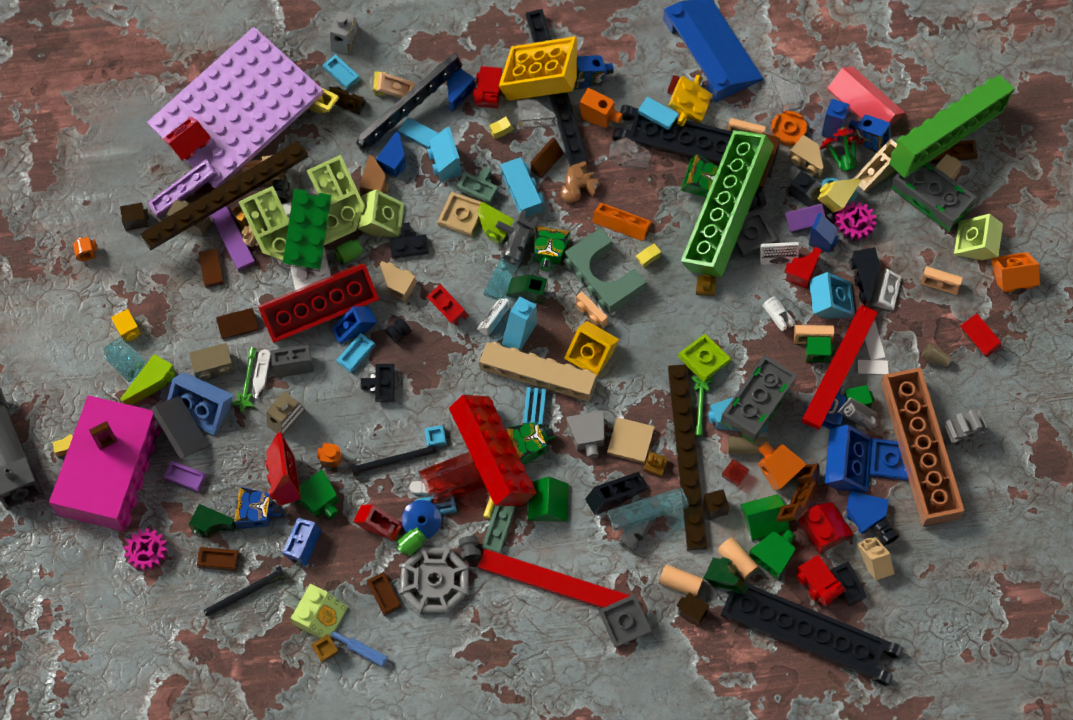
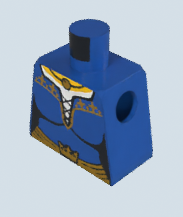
(872, 131)
(255, 509)

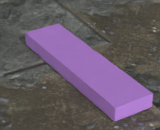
(182, 188)
(232, 239)

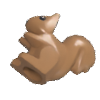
(576, 180)

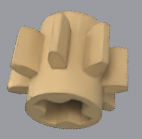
(249, 238)

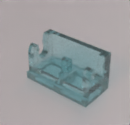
(123, 359)

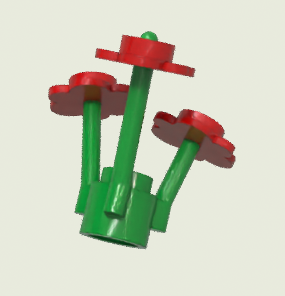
(849, 160)

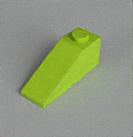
(152, 378)

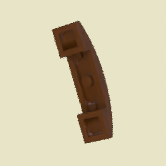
(804, 495)

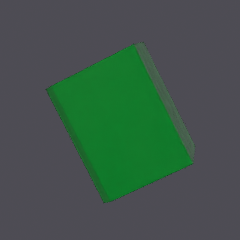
(550, 501)
(762, 515)

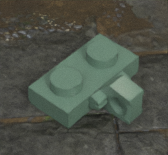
(478, 185)

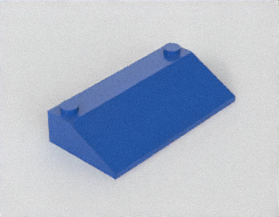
(712, 46)

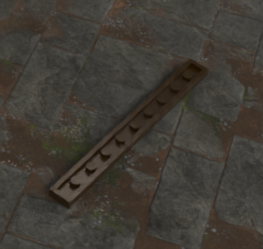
(223, 195)
(687, 456)

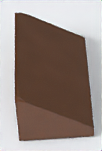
(546, 158)
(237, 323)

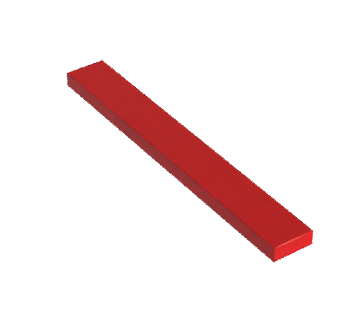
(839, 367)
(549, 580)

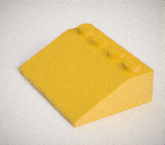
(540, 69)

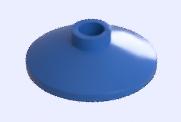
(425, 509)

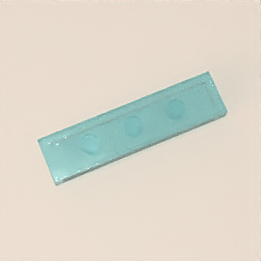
(502, 276)
(647, 509)

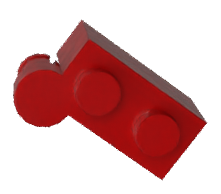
(488, 90)
(819, 581)

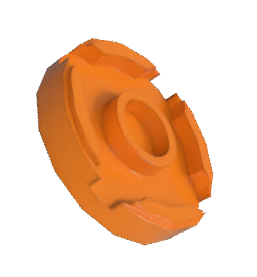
(789, 127)

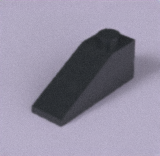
(807, 191)
(615, 492)

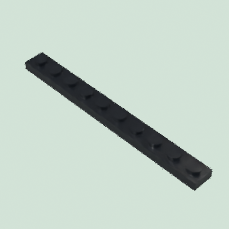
(560, 102)

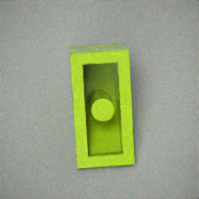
(489, 217)

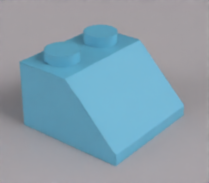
(445, 155)
(831, 296)

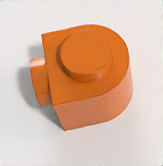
(85, 249)
(329, 455)

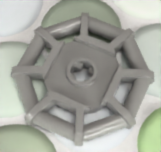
(442, 587)

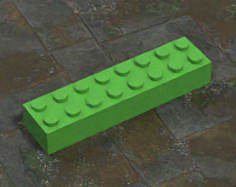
(951, 125)
(727, 203)

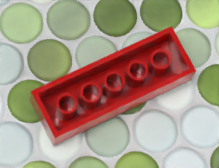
(317, 302)
(492, 450)

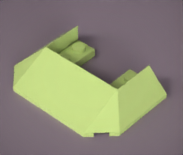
(271, 223)

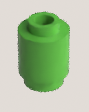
(348, 251)
(411, 541)

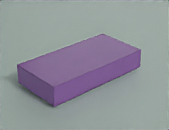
(803, 217)
(184, 476)

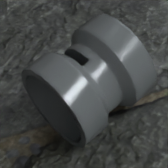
(469, 548)

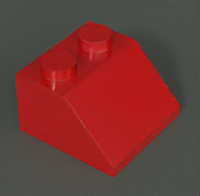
(187, 138)
(825, 526)

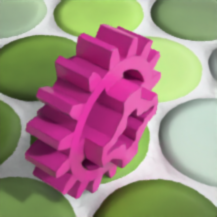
(864, 225)
(153, 543)

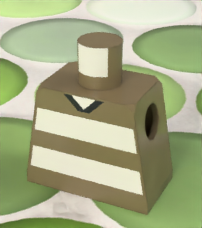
(284, 412)

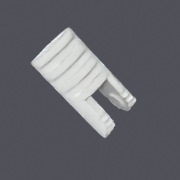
(778, 313)

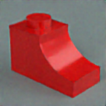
(802, 269)
(377, 521)

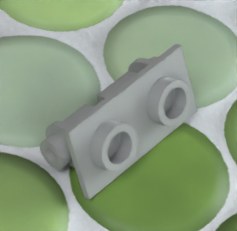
(859, 413)

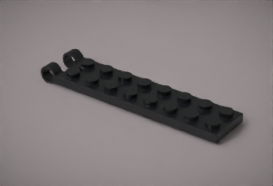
(679, 140)
(811, 632)

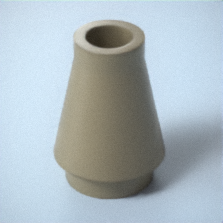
(936, 355)

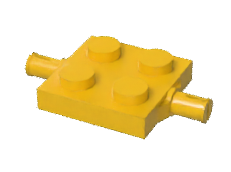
(690, 100)

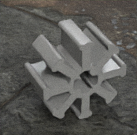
(966, 427)

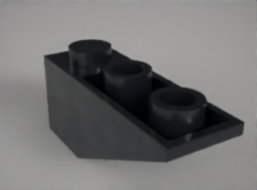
(866, 266)

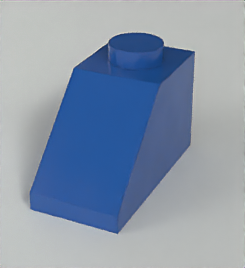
(459, 87)
(392, 156)
(823, 234)
(355, 321)

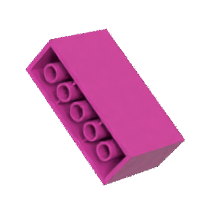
(105, 482)

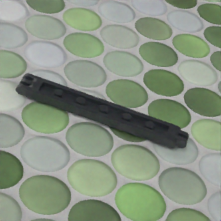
(409, 102)

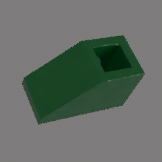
(528, 287)

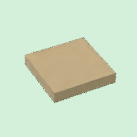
(460, 214)
(630, 440)

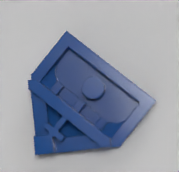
(866, 510)

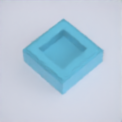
(435, 436)

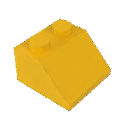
(591, 348)

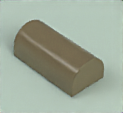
(740, 445)

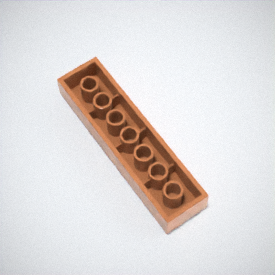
(922, 447)

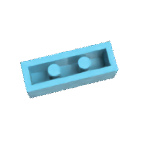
(522, 186)

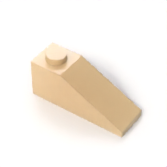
(877, 168)

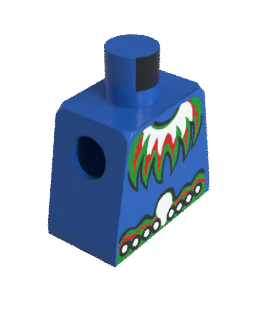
(591, 71)

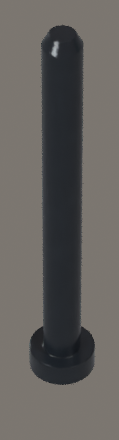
(391, 460)
(246, 591)

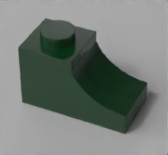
(207, 521)
(723, 575)

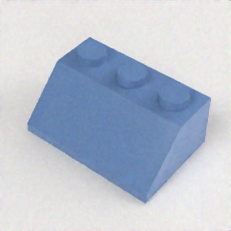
(204, 401)

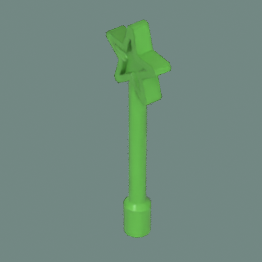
(701, 386)
(244, 399)

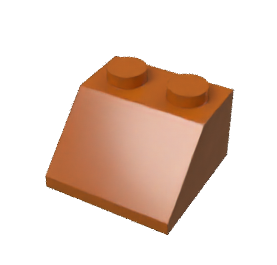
(1016, 271)

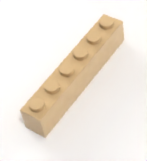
(538, 371)

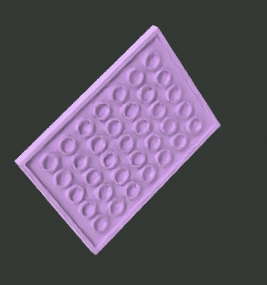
(240, 104)

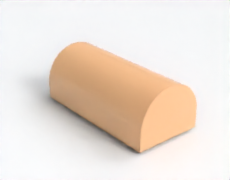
(739, 125)
(941, 280)
(801, 332)
(740, 558)
(680, 580)

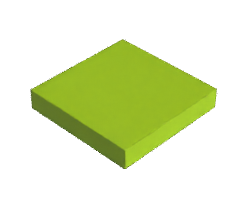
(704, 357)

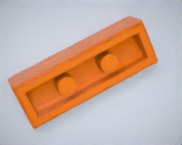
(621, 221)

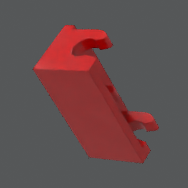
(447, 305)
(981, 335)

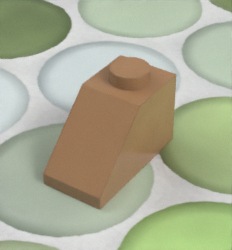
(373, 178)

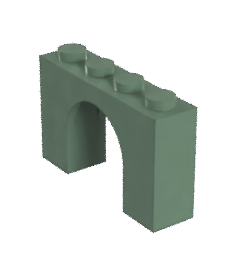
(609, 294)

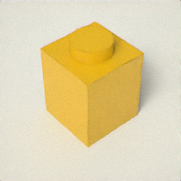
(126, 325)

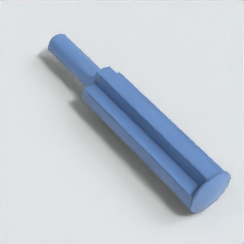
(362, 649)

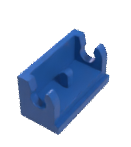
(302, 541)

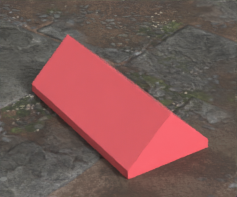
(863, 96)

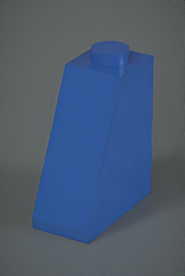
(835, 118)

